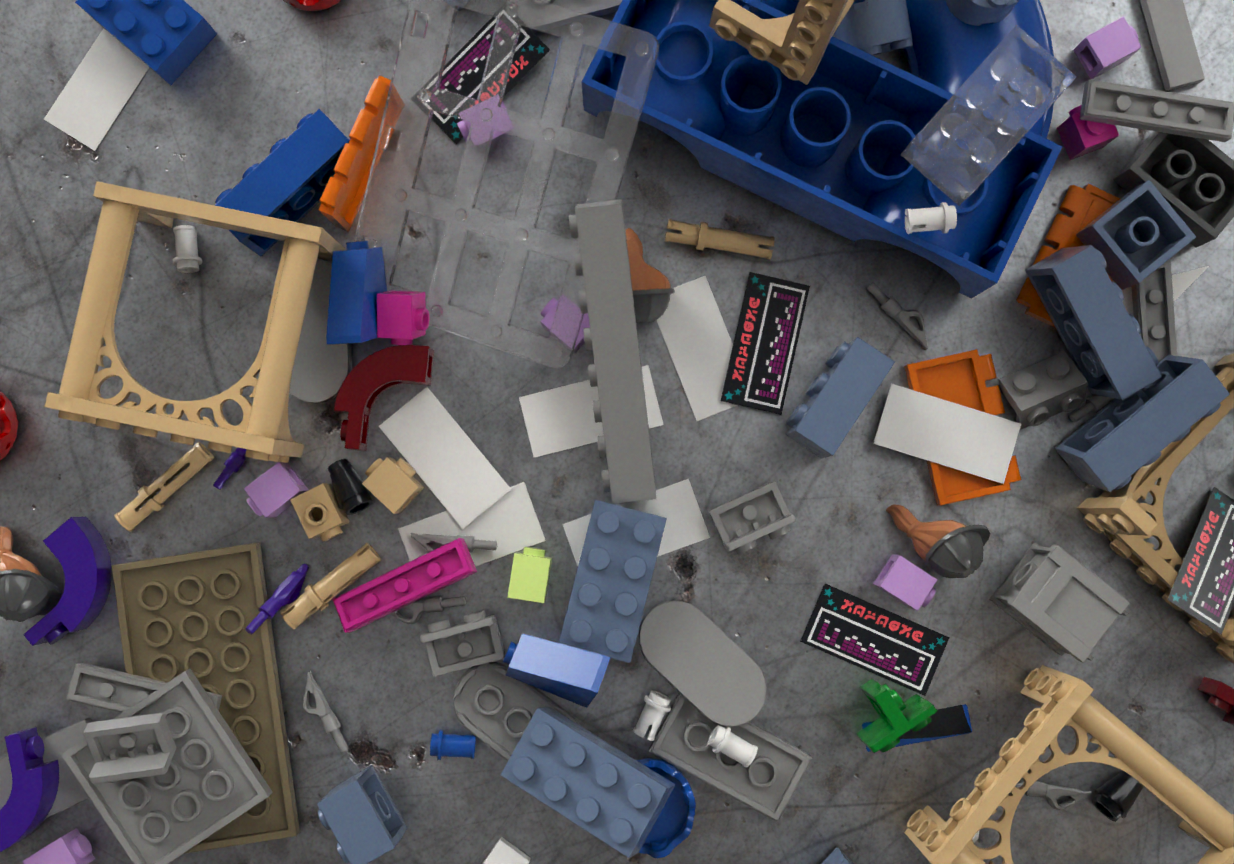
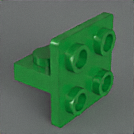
(895, 716)

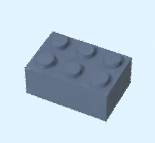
(838, 397)

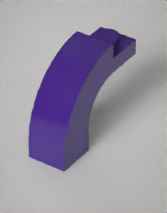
(87, 581)
(32, 790)

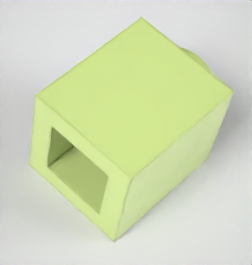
(530, 575)

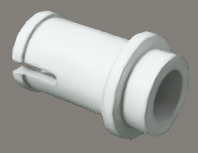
(931, 219)
(186, 249)
(652, 714)
(732, 745)

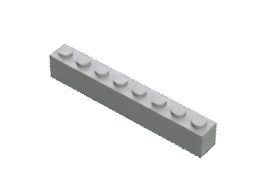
(615, 349)

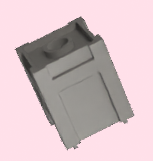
(1059, 601)

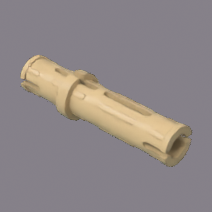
(719, 239)
(132, 515)
(337, 580)

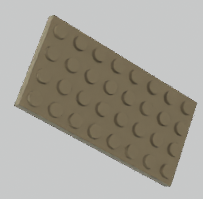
(195, 616)

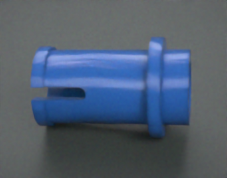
(452, 745)

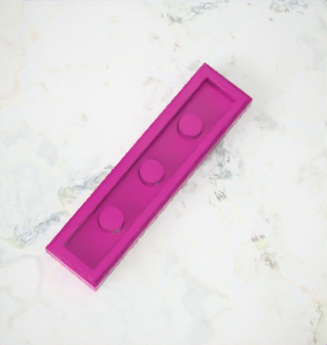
(404, 585)

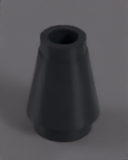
(348, 487)
(1117, 796)

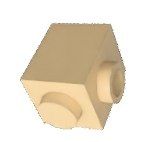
(393, 483)
(320, 512)

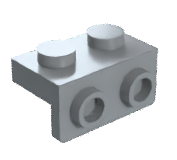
(1044, 389)
(752, 517)
(463, 644)
(129, 747)

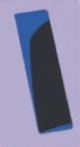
(944, 724)

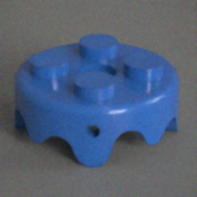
(677, 815)

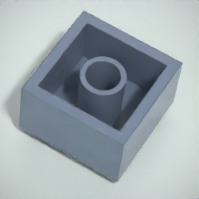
(1137, 235)
(361, 818)

